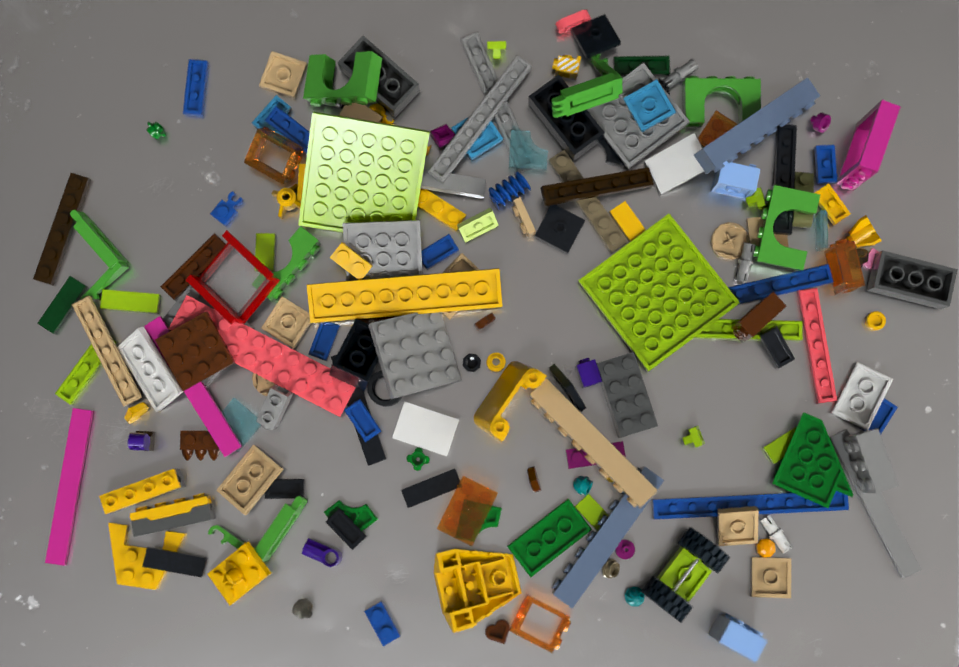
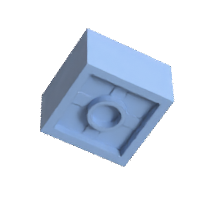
(736, 180)

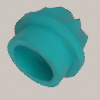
(582, 485)
(634, 596)

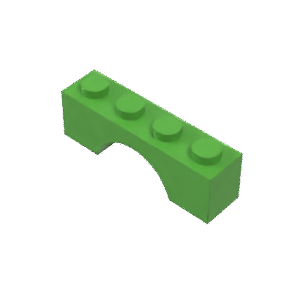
(303, 246)

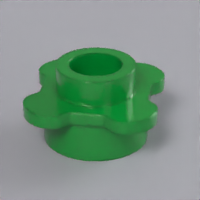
(155, 130)
(418, 464)

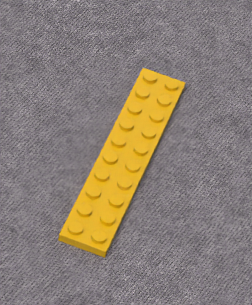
(404, 295)

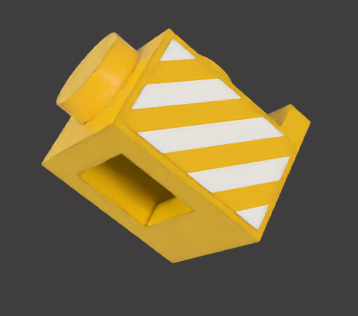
(566, 66)

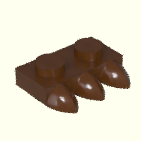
(200, 442)

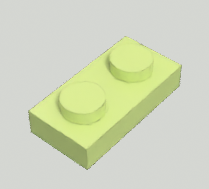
(477, 225)

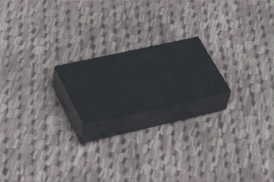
(776, 347)
(286, 489)
(346, 528)

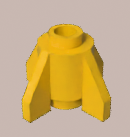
(289, 204)
(863, 233)

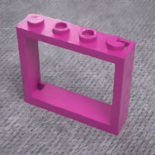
(868, 145)

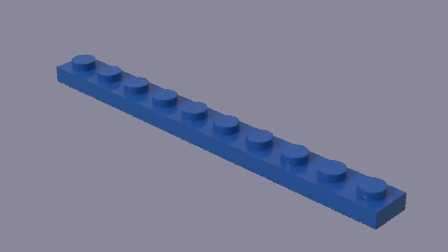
(765, 503)

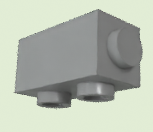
(274, 407)

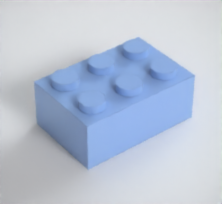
(738, 636)

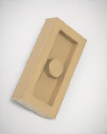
(520, 210)

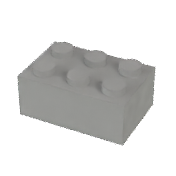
(870, 461)

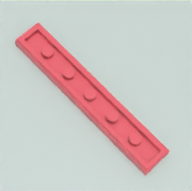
(817, 345)

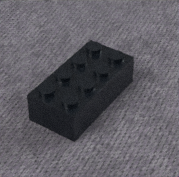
(573, 132)

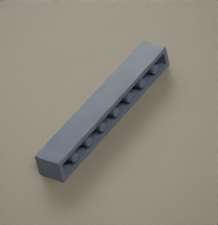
(754, 127)
(600, 545)

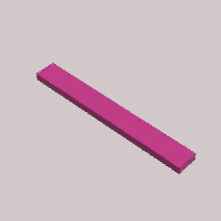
(201, 401)
(69, 487)

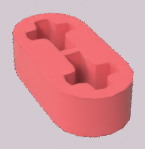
(565, 24)

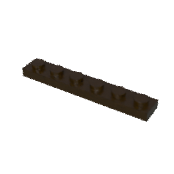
(596, 186)
(61, 229)

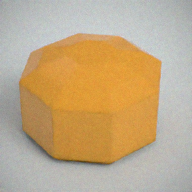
(765, 547)

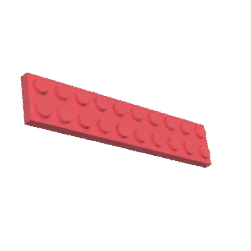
(273, 360)

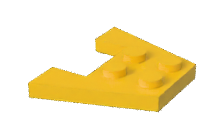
(130, 558)

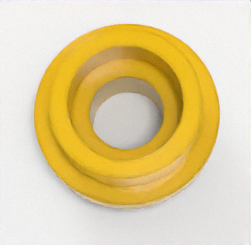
(491, 366)

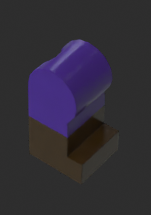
(141, 441)

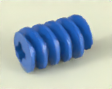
(508, 189)

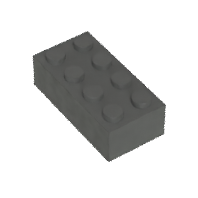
(394, 86)
(912, 280)
(626, 395)

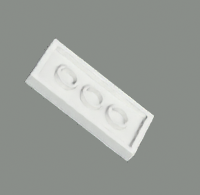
(149, 369)

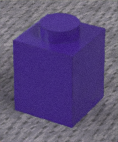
(588, 372)

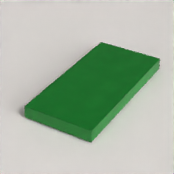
(549, 537)

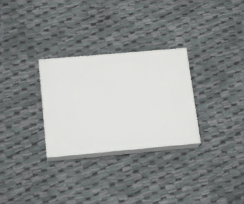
(675, 164)
(862, 396)
(425, 428)

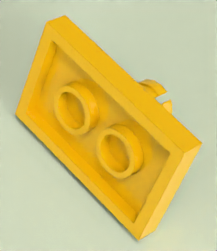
(239, 573)

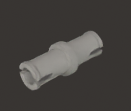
(680, 73)
(745, 262)

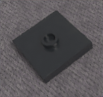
(595, 36)
(559, 228)

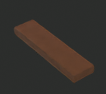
(195, 265)

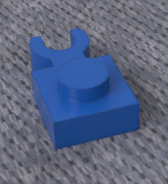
(225, 211)

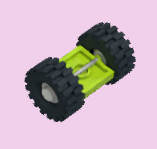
(685, 574)

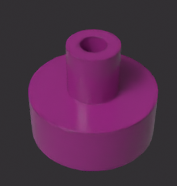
(821, 122)
(620, 549)

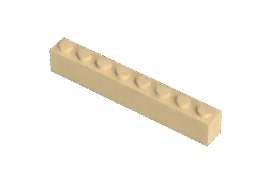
(593, 443)

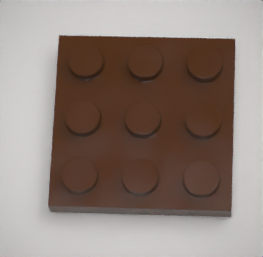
(195, 351)

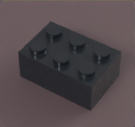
(356, 357)

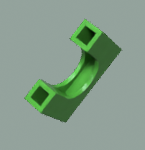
(359, 89)
(695, 90)
(769, 249)

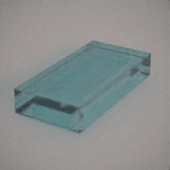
(821, 230)

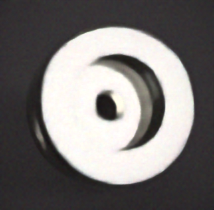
(863, 256)
(302, 608)

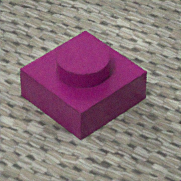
(442, 135)

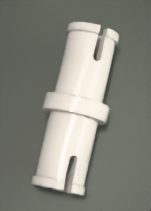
(776, 534)

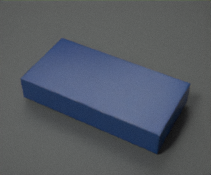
(438, 251)
(324, 340)
(883, 416)
(362, 420)

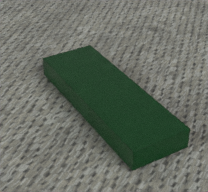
(656, 64)
(62, 305)

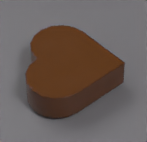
(484, 321)
(533, 479)
(498, 632)

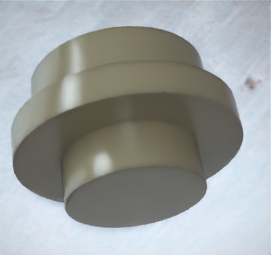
(610, 568)

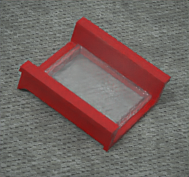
(234, 281)

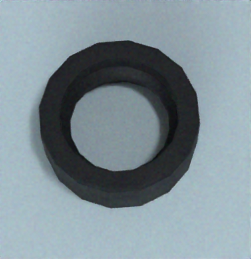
(371, 391)

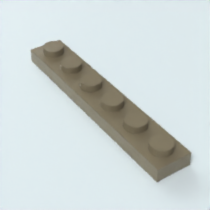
(590, 207)

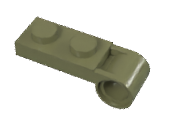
(803, 182)

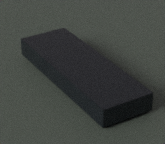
(431, 488)
(174, 562)

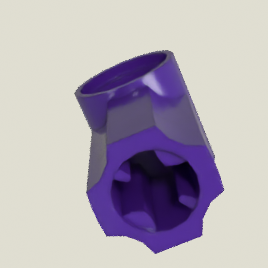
(320, 552)

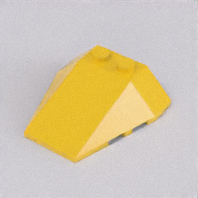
(473, 585)

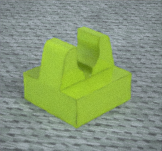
(496, 46)
(757, 199)
(695, 436)

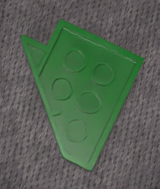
(812, 465)

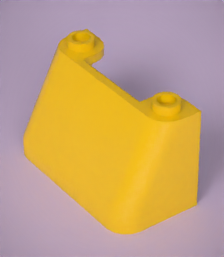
(489, 412)

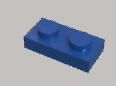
(825, 164)
(382, 623)

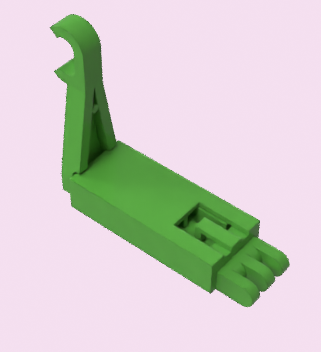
(589, 93)
(104, 248)
(275, 532)

